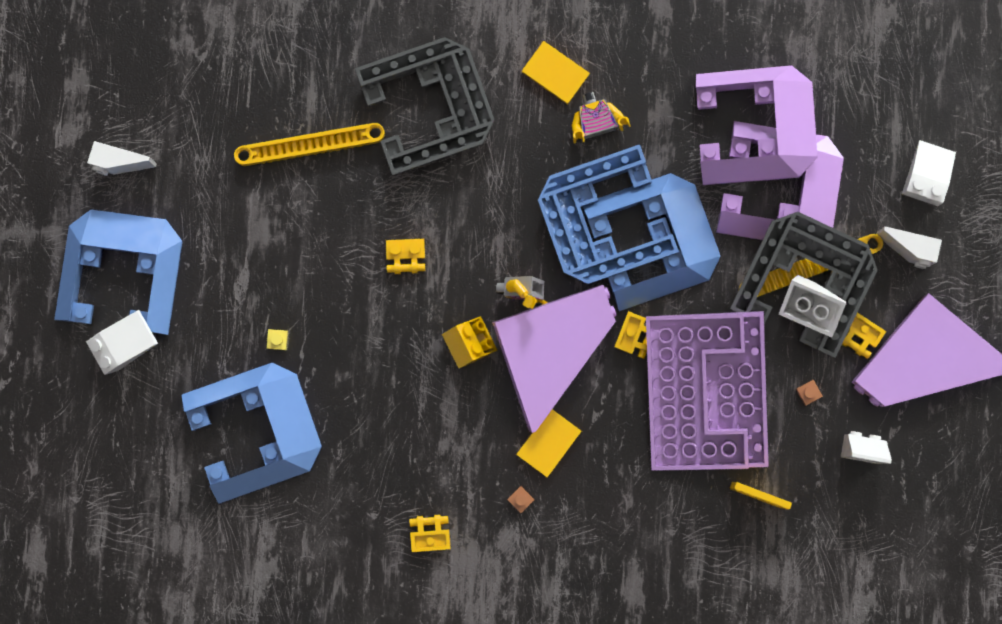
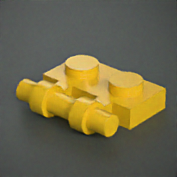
(405, 249)
(866, 331)
(629, 335)
(430, 540)

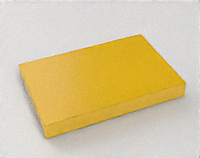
(555, 72)
(549, 443)
(759, 495)

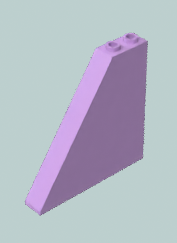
(550, 347)
(927, 356)

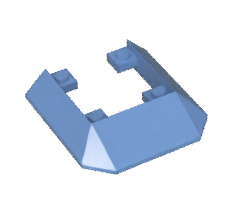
(561, 210)
(689, 226)
(149, 237)
(290, 419)

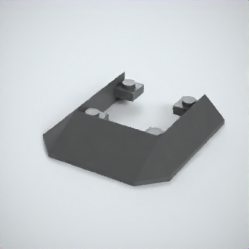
(456, 71)
(845, 256)

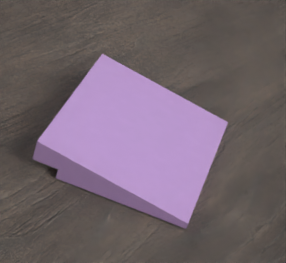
(707, 391)

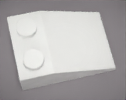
(114, 160)
(929, 173)
(915, 248)
(812, 306)
(121, 343)
(865, 449)

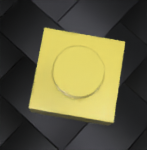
(277, 339)

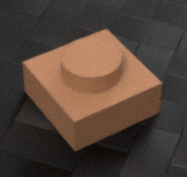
(809, 392)
(520, 499)

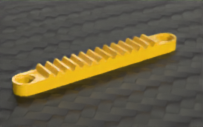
(309, 144)
(780, 278)

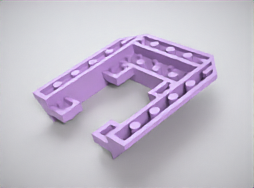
(795, 125)
(817, 192)

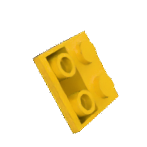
(469, 342)

